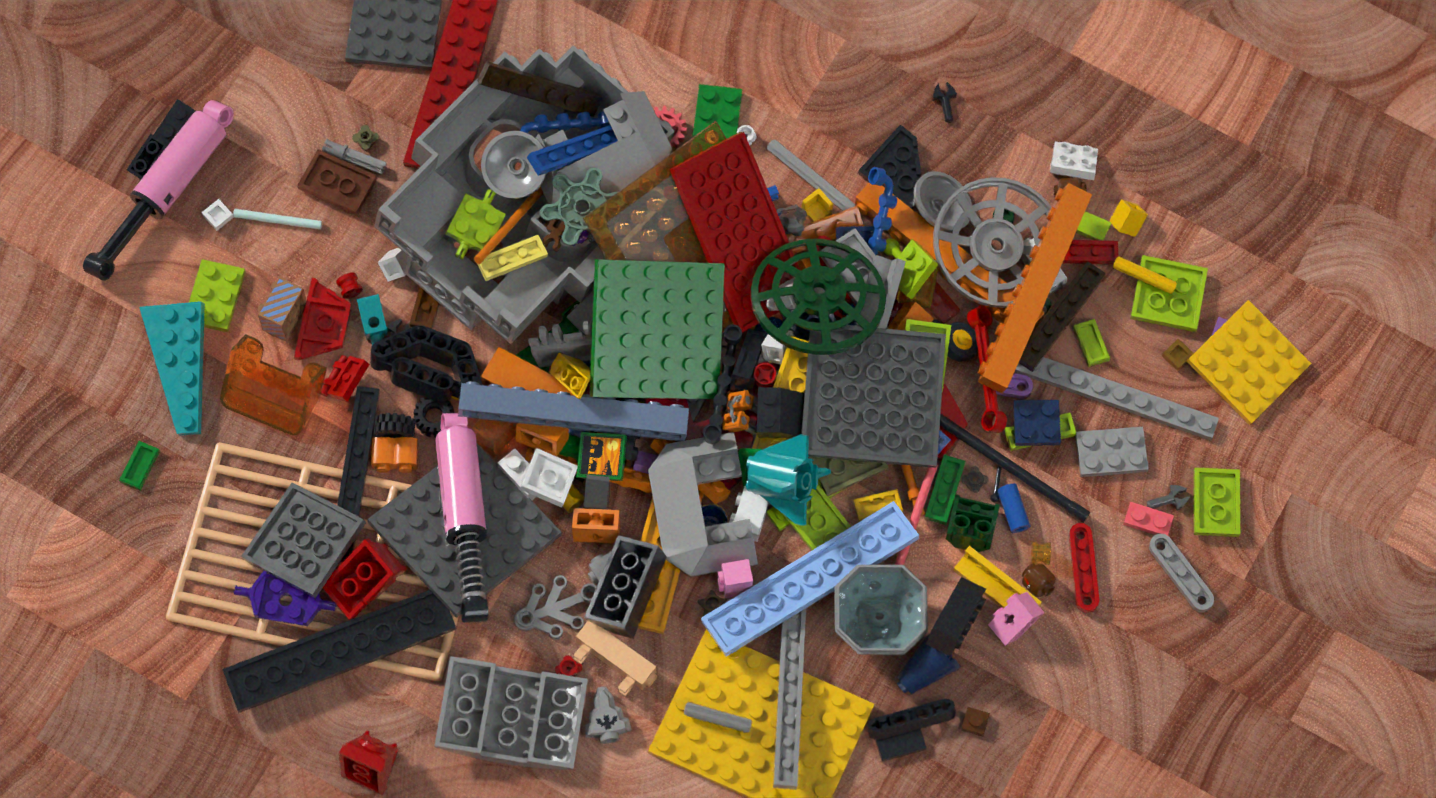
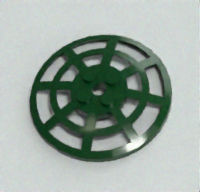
(818, 304)

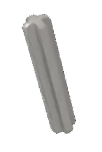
(718, 717)

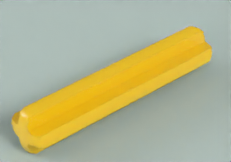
(1144, 275)

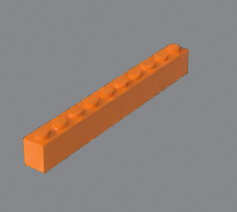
(910, 225)
(1034, 288)

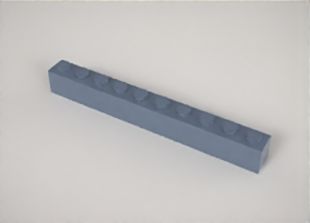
(568, 411)

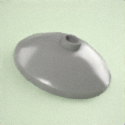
(500, 160)
(931, 194)

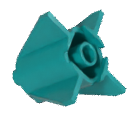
(785, 476)

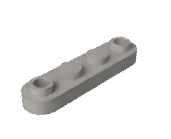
(1181, 572)

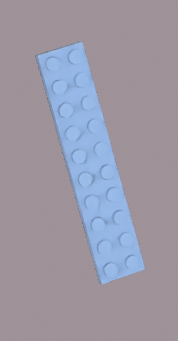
(808, 578)

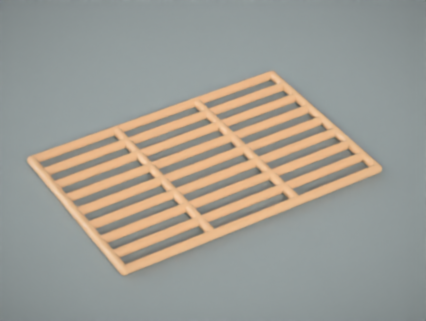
(260, 635)

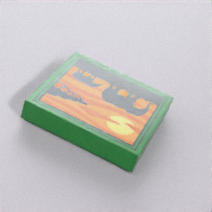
(601, 455)

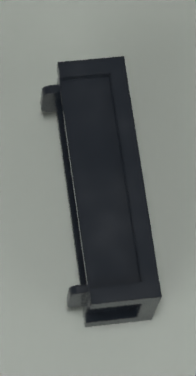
(747, 361)

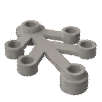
(552, 608)

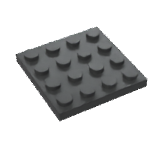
(394, 33)
(303, 540)

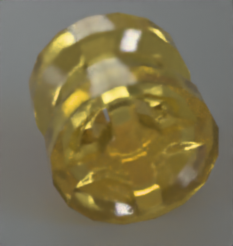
(1041, 553)

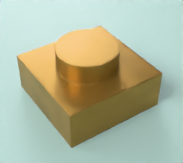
(1177, 354)

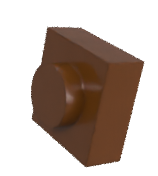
(975, 721)

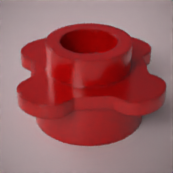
(568, 662)

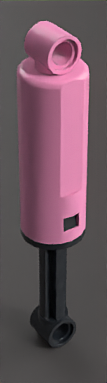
(165, 180)

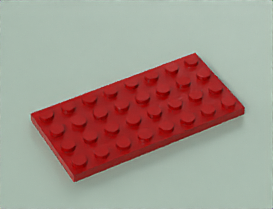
(733, 221)

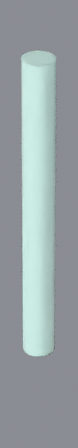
(279, 219)

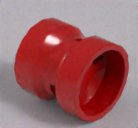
(765, 375)

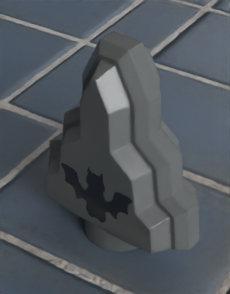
(792, 219)

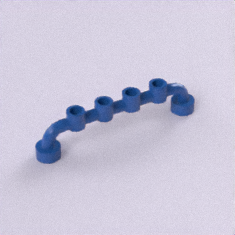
(562, 122)
(881, 222)

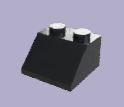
(779, 413)

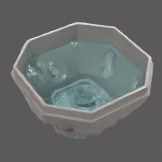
(884, 592)

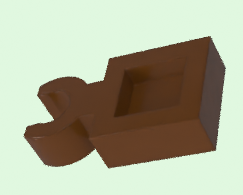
(556, 229)

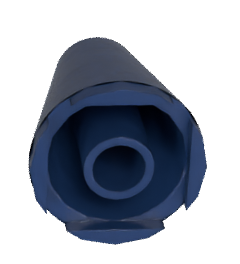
(925, 668)

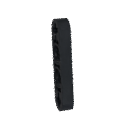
(943, 709)

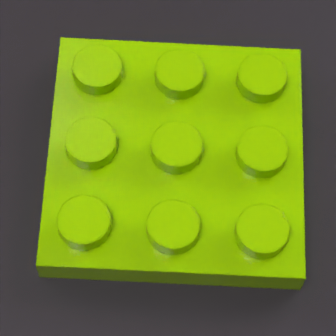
(1173, 310)

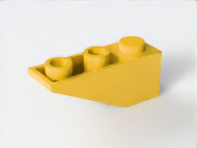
(571, 373)

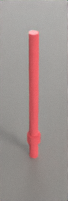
(917, 511)

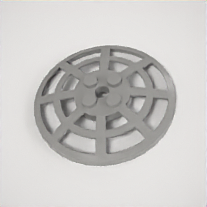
(985, 233)

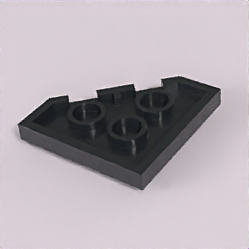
(900, 161)

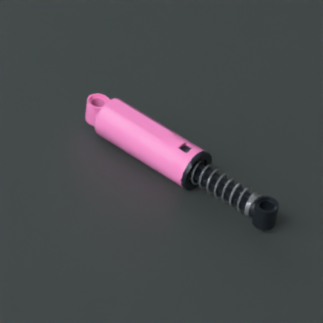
(463, 509)

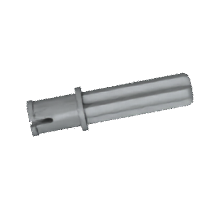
(354, 157)

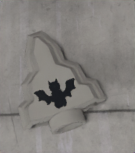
(606, 718)

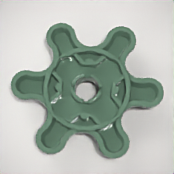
(570, 196)

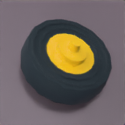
(962, 342)

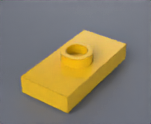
(870, 504)

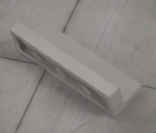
(891, 274)

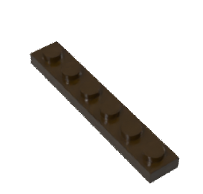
(539, 88)
(1061, 315)

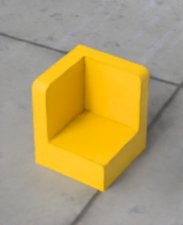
(817, 205)
(1128, 218)

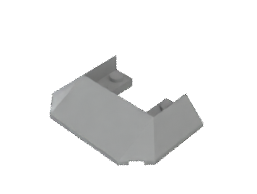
(638, 148)
(679, 511)

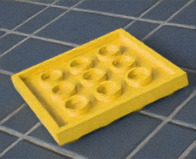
(1249, 362)

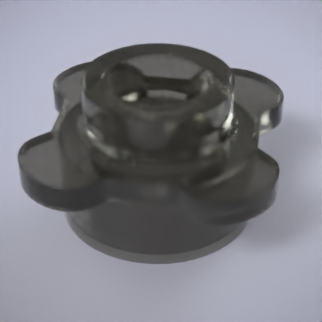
(974, 486)

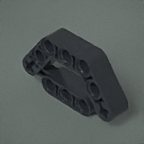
(395, 356)

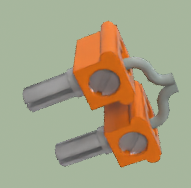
(739, 420)

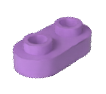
(1018, 380)

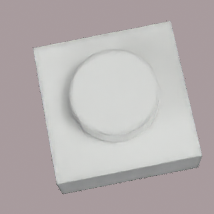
(217, 215)

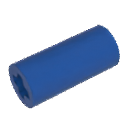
(1014, 508)

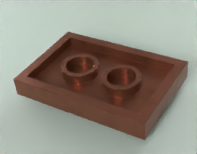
(337, 182)

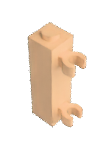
(616, 655)

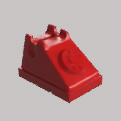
(363, 577)
(368, 762)

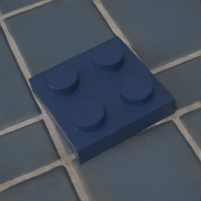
(1036, 422)

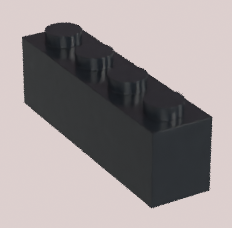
(957, 617)

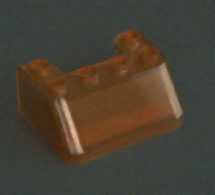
(270, 392)

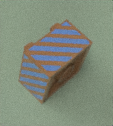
(282, 308)

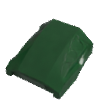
(972, 524)

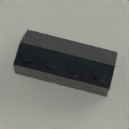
(626, 586)

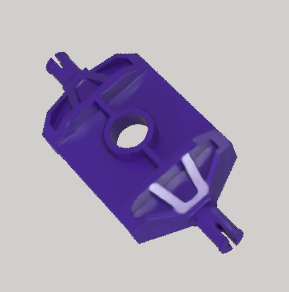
(266, 597)

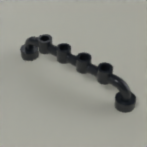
(712, 431)

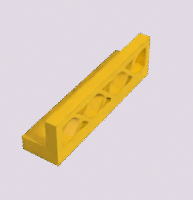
(984, 573)

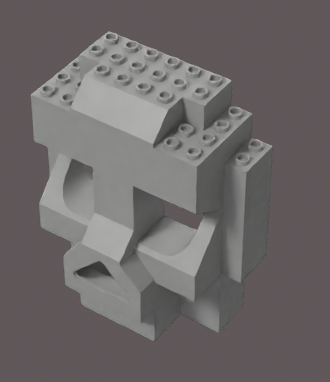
(426, 203)

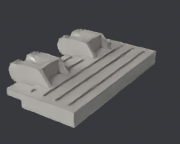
(556, 342)

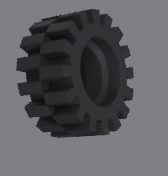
(420, 415)
(394, 426)

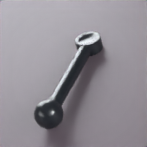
(994, 497)

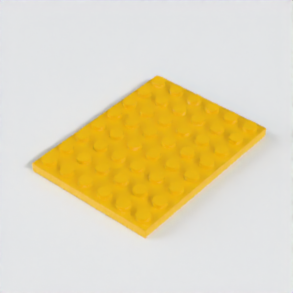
(744, 761)

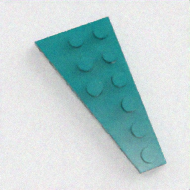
(178, 349)

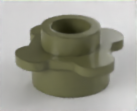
(365, 144)

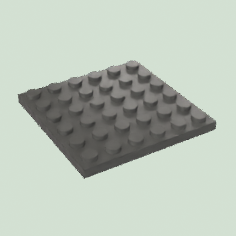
(876, 398)
(416, 532)

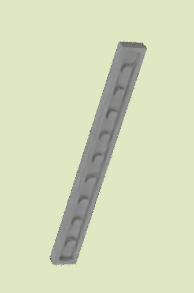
(1123, 397)
(789, 702)

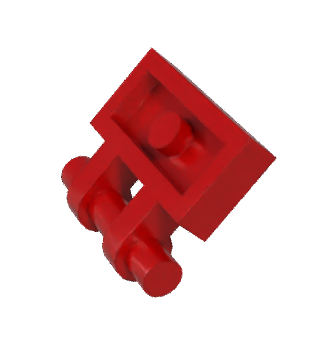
(344, 377)

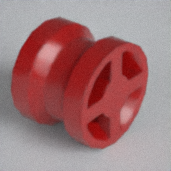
(349, 285)

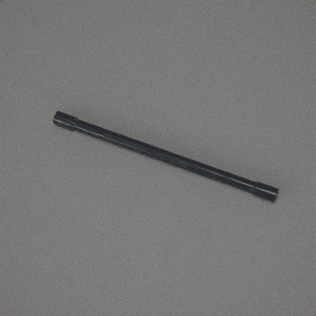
(1069, 506)

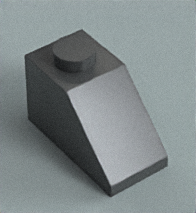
(597, 492)

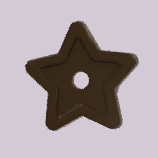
(712, 598)

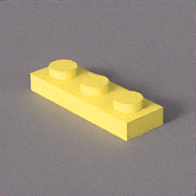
(513, 257)

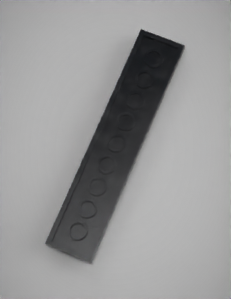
(337, 650)

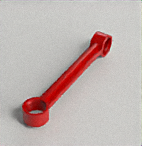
(990, 395)

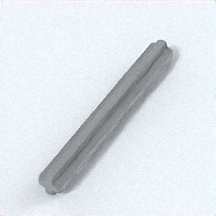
(809, 175)

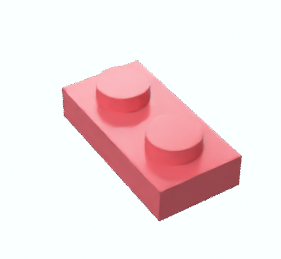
(1148, 519)

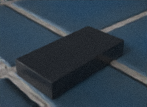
(900, 745)

